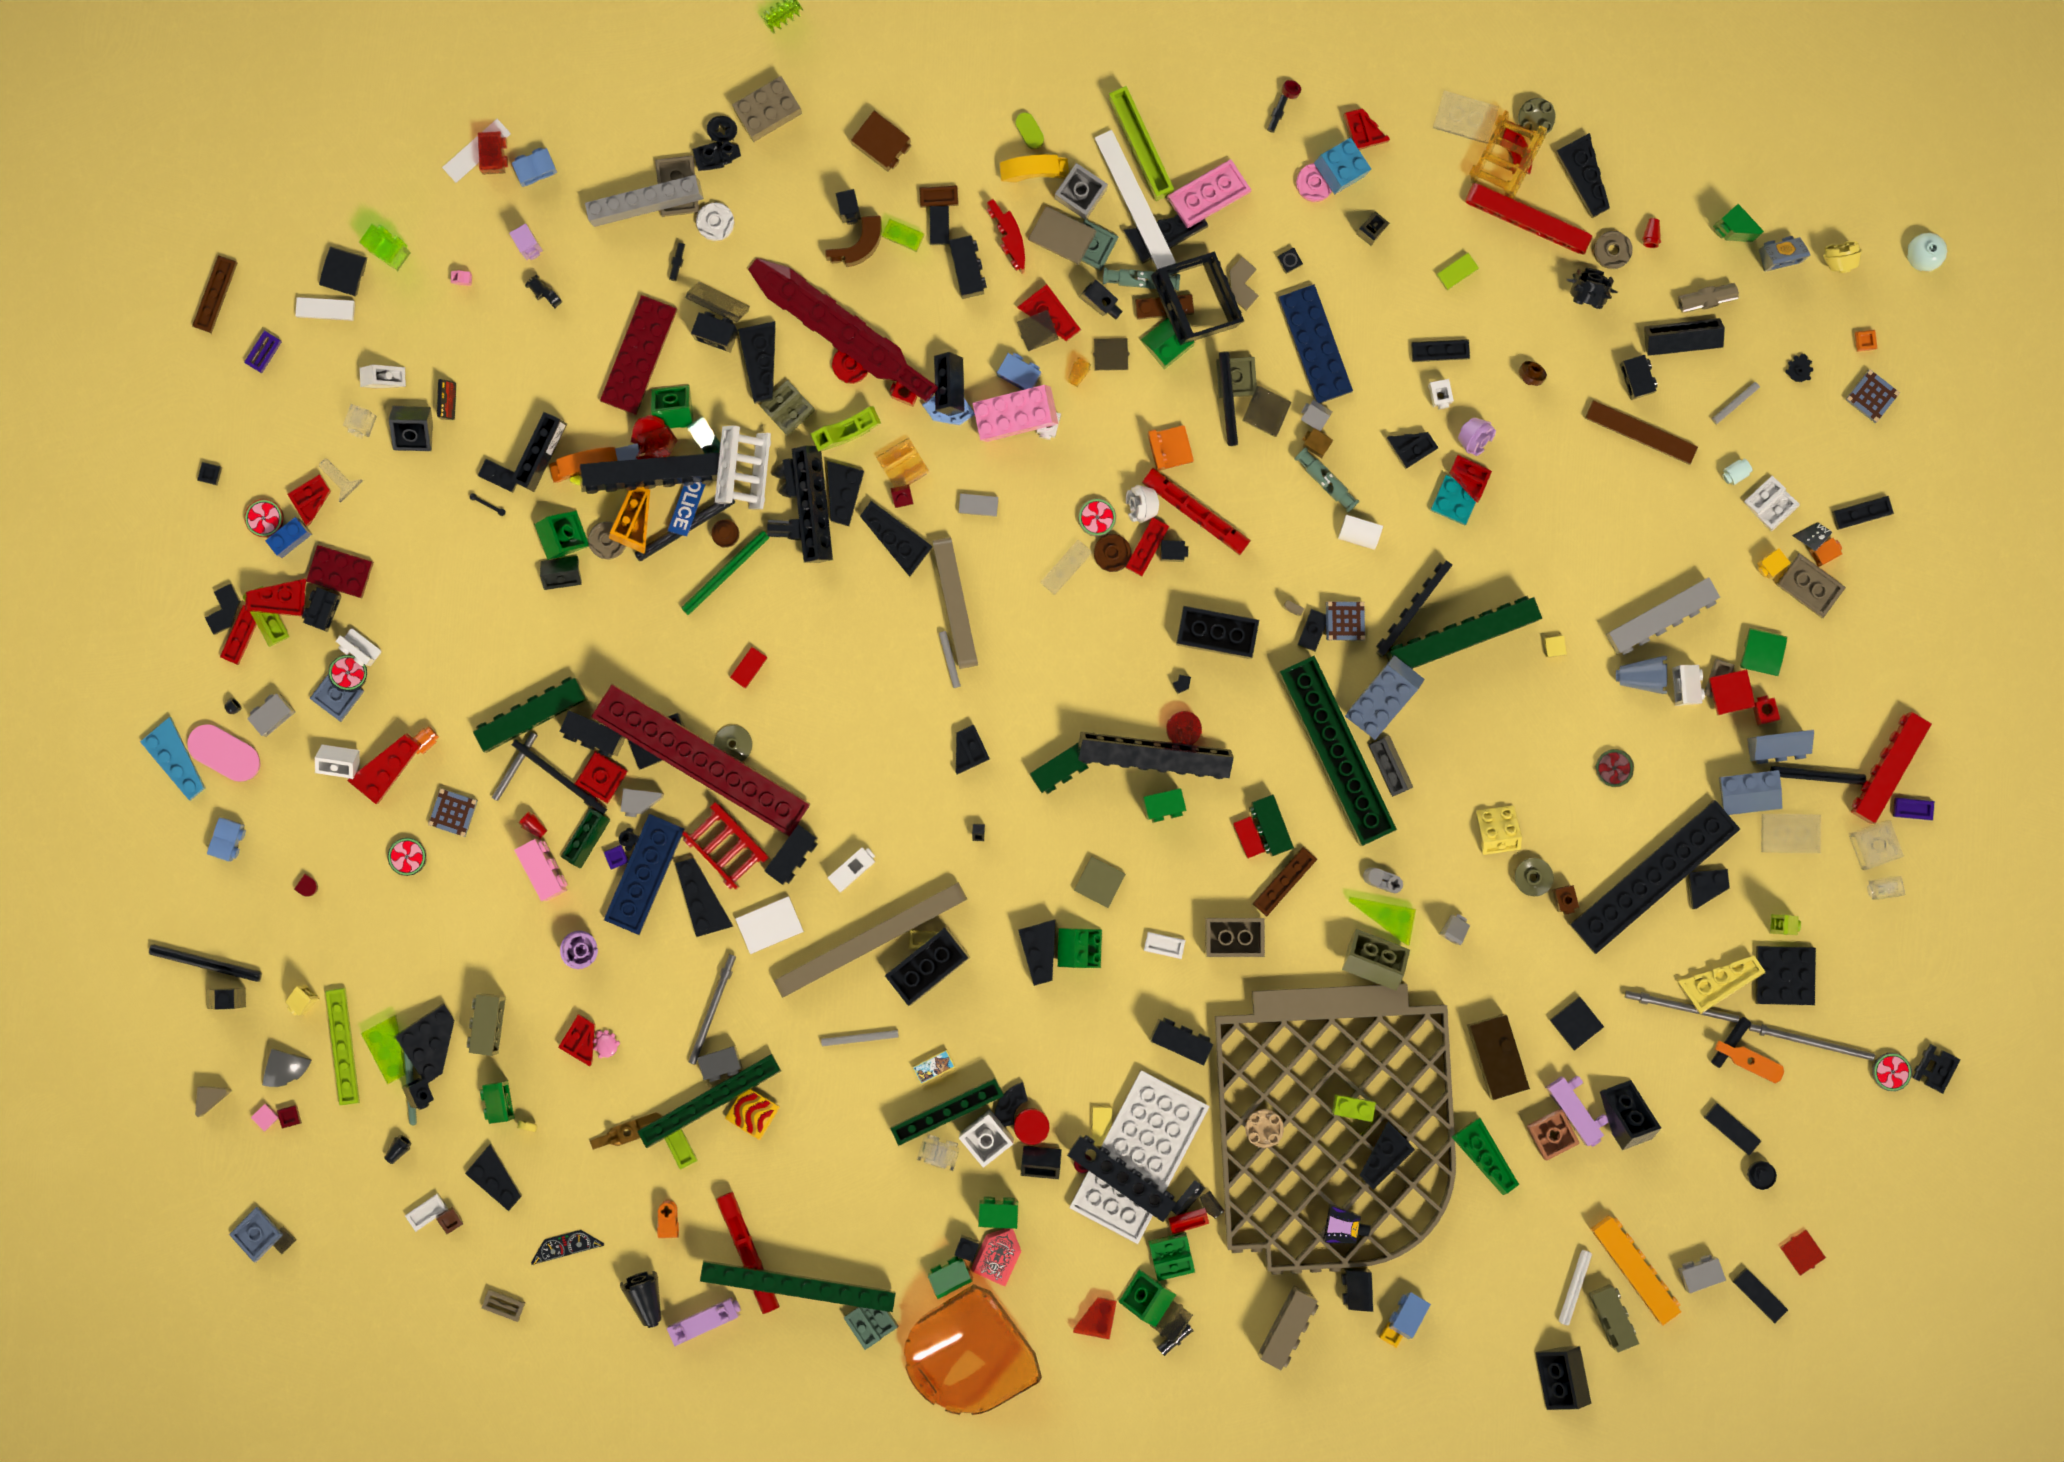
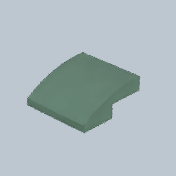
(870, 1325)

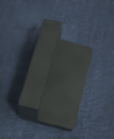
(560, 573)

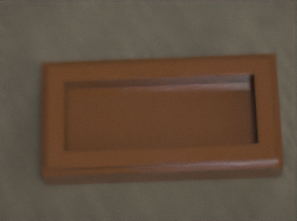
(939, 196)

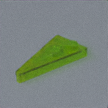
(1393, 918)

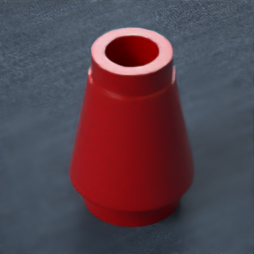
(1652, 234)
(533, 825)

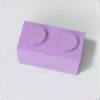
(526, 242)

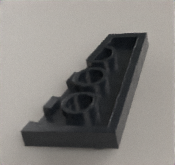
(1582, 168)
(1173, 231)
(759, 357)
(899, 540)
(702, 903)

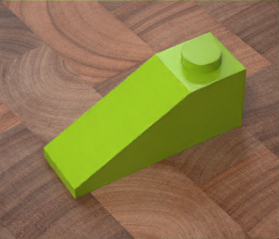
(1785, 924)

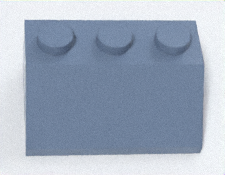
(1781, 746)
(1751, 792)

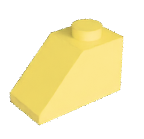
(301, 1000)

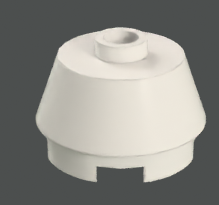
(1142, 503)

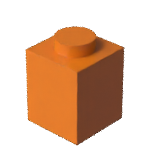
(1826, 552)

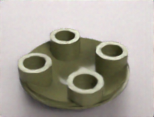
(1537, 113)

